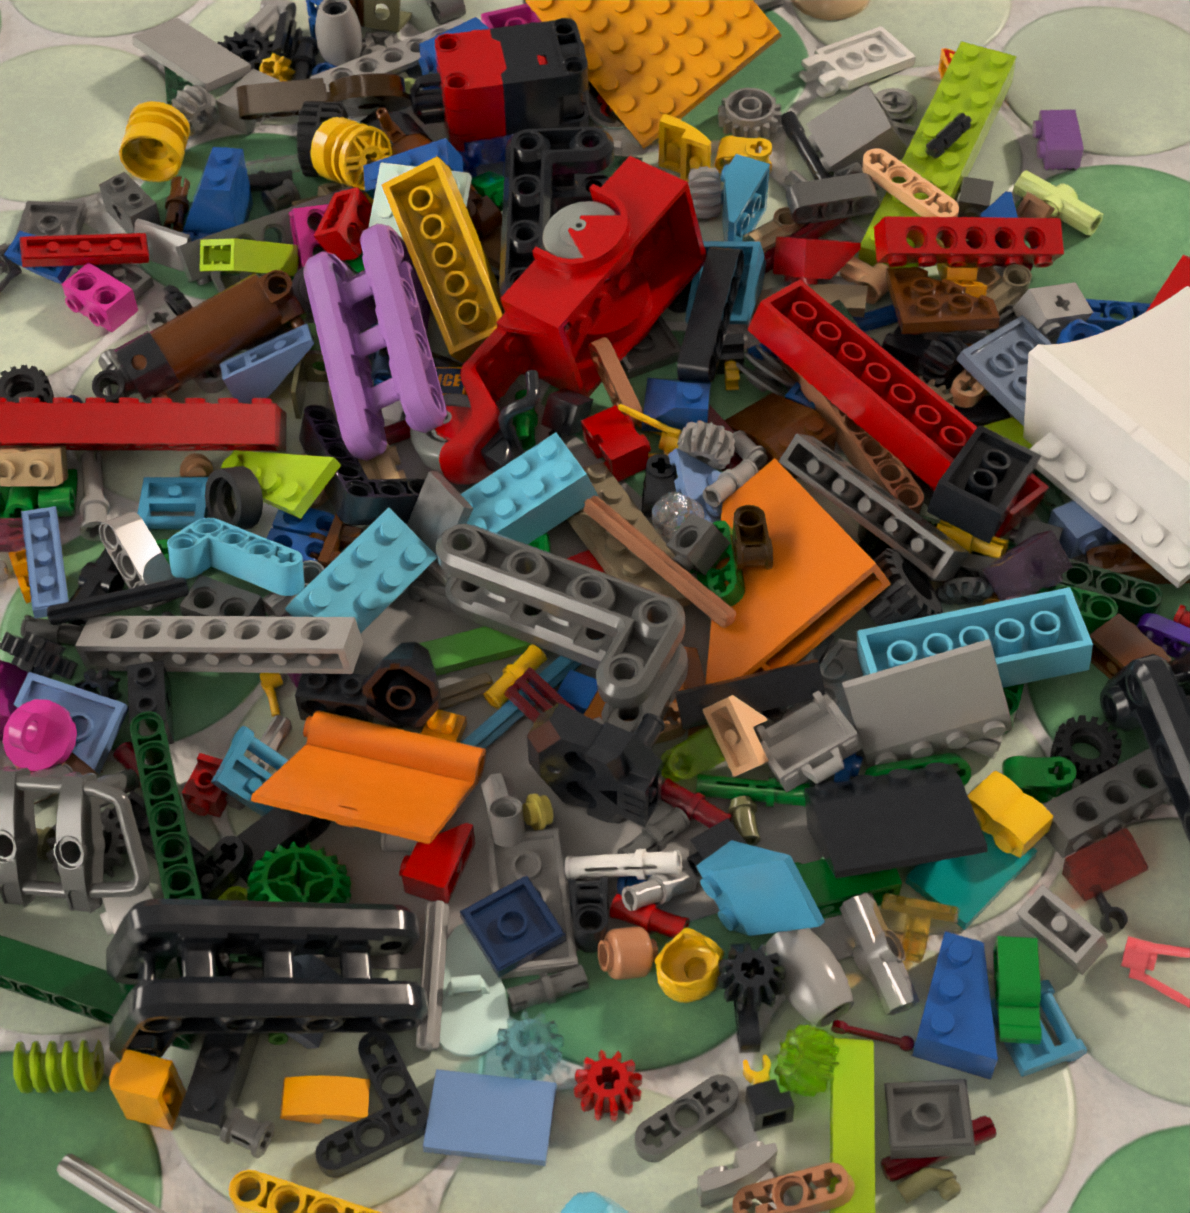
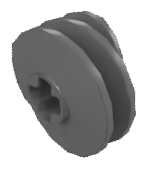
(767, 373)

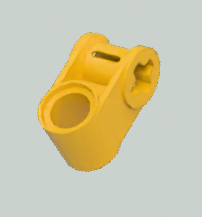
(747, 147)

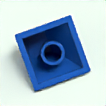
(676, 402)

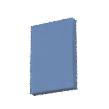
(490, 1117)

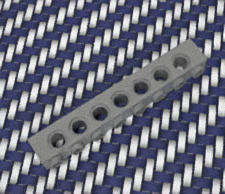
(222, 643)

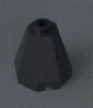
(403, 687)

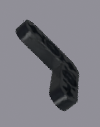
(389, 1119)

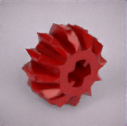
(592, 1088)

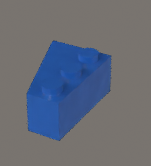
(958, 1010)

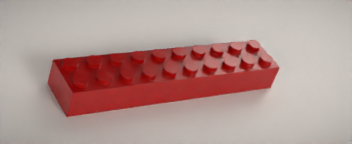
(872, 387)
(144, 426)

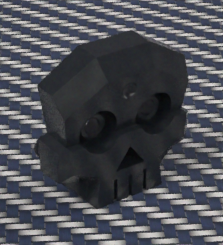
(598, 763)

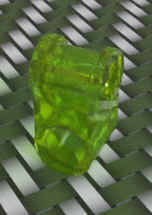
(698, 753)

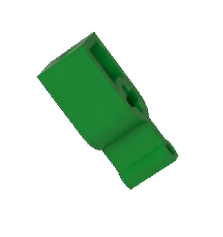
(1017, 989)

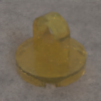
(918, 921)

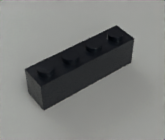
(220, 1070)

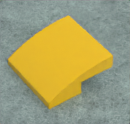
(682, 146)

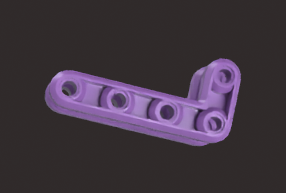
(344, 308)

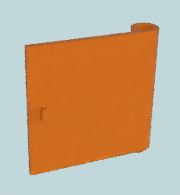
(375, 777)

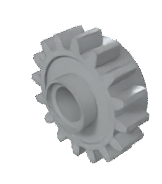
(749, 113)

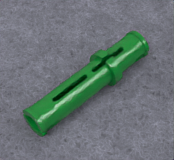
(763, 791)

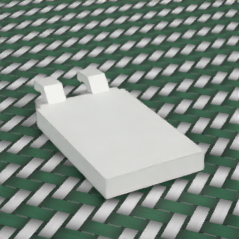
(856, 61)

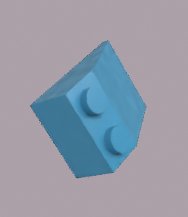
(743, 196)
(750, 283)
(758, 890)

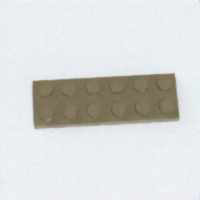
(611, 553)

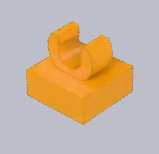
(445, 726)

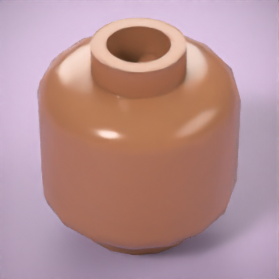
(627, 953)

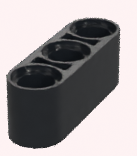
(281, 828)

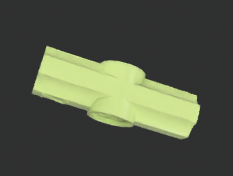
(1064, 201)

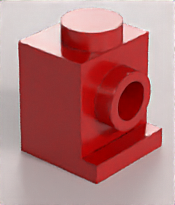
(199, 793)

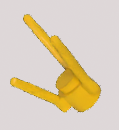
(669, 436)

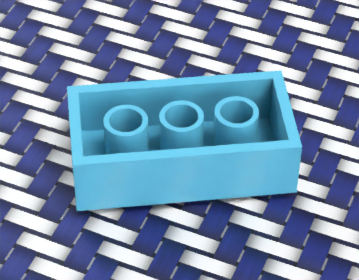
(531, 492)
(366, 574)

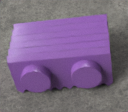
(1058, 139)

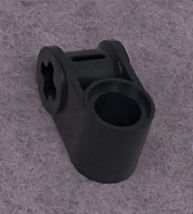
(657, 482)
(589, 908)

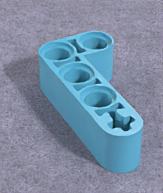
(235, 552)

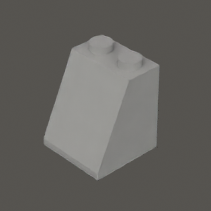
(853, 129)

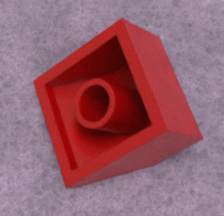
(811, 258)

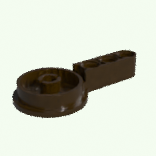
(358, 93)

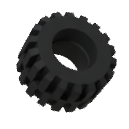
(310, 118)
(908, 595)

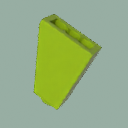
(247, 256)

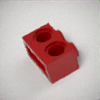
(344, 223)

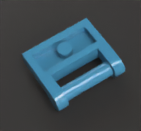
(172, 495)
(240, 775)
(1036, 1057)

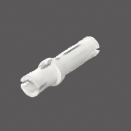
(623, 865)

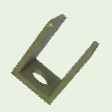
(385, 19)
(304, 373)

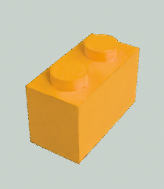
(147, 1089)

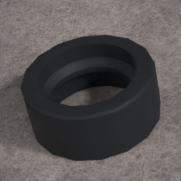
(247, 494)

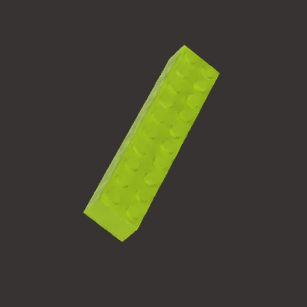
(973, 86)

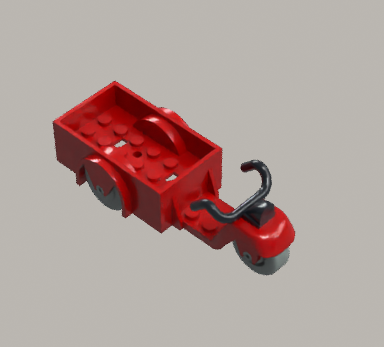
(605, 274)

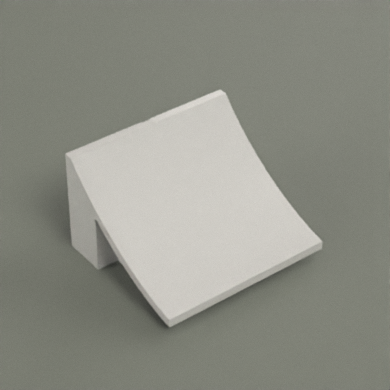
(1118, 429)

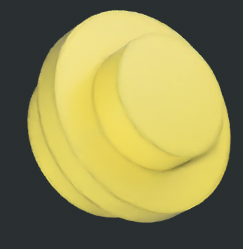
(537, 811)

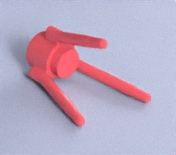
(1143, 955)

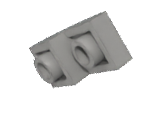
(749, 1166)

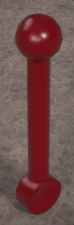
(906, 1042)

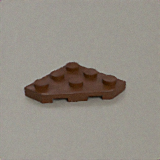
(937, 306)

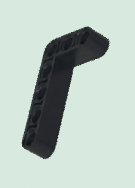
(349, 490)

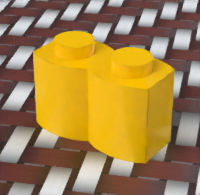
(1009, 814)

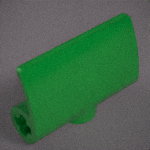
(24, 498)

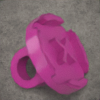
(39, 735)

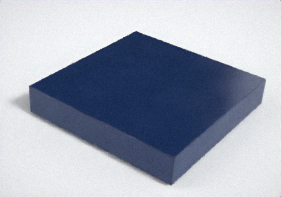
(512, 926)

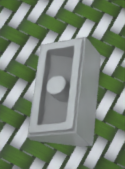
(162, 243)

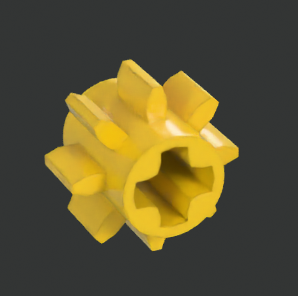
(277, 67)

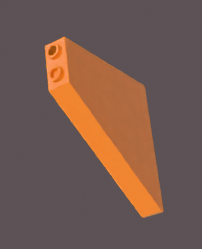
(810, 592)

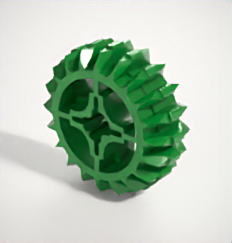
(312, 871)

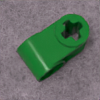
(1037, 777)

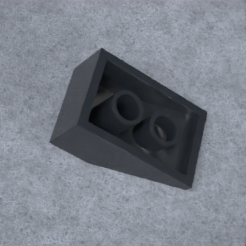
(983, 483)

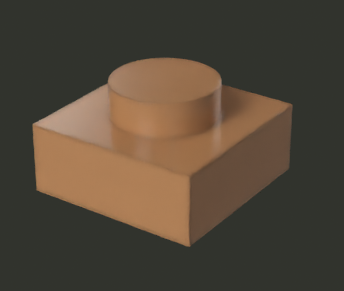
(1034, 208)

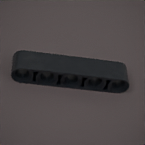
(710, 314)

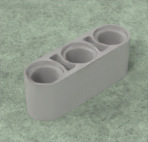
(135, 552)

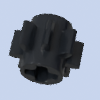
(103, 680)

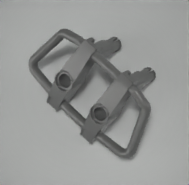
(78, 836)

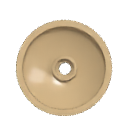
(831, 8)

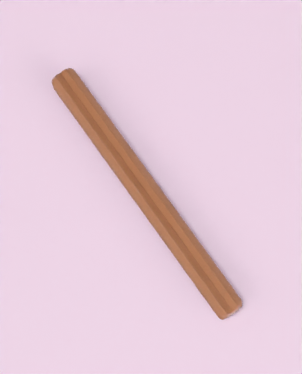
(660, 562)

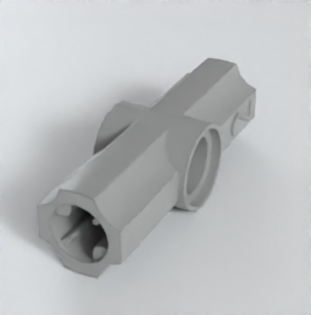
(879, 954)

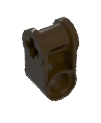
(751, 538)

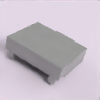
(809, 743)

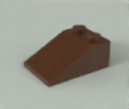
(776, 421)

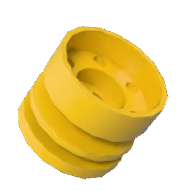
(154, 141)
(344, 147)

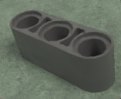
(832, 198)

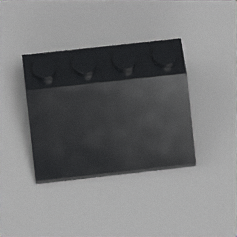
(893, 820)

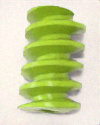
(58, 1069)

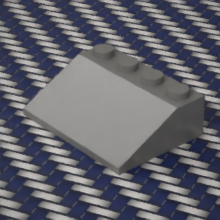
(929, 704)

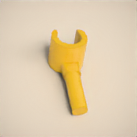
(269, 682)

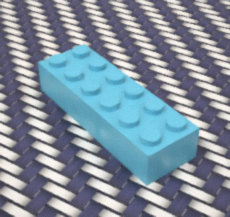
(1029, 636)

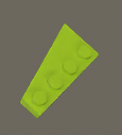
(287, 479)

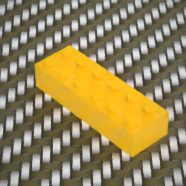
(446, 255)

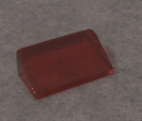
(1104, 864)

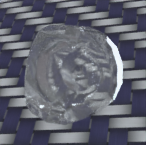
(672, 511)

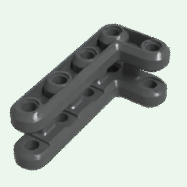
(508, 581)

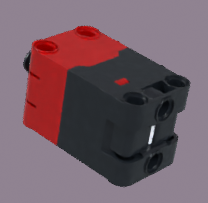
(505, 81)

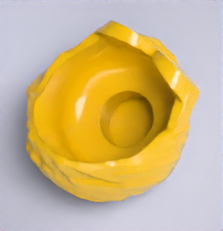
(689, 966)

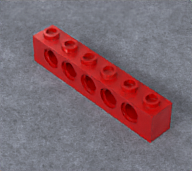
(1041, 233)

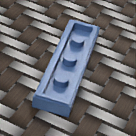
(44, 559)

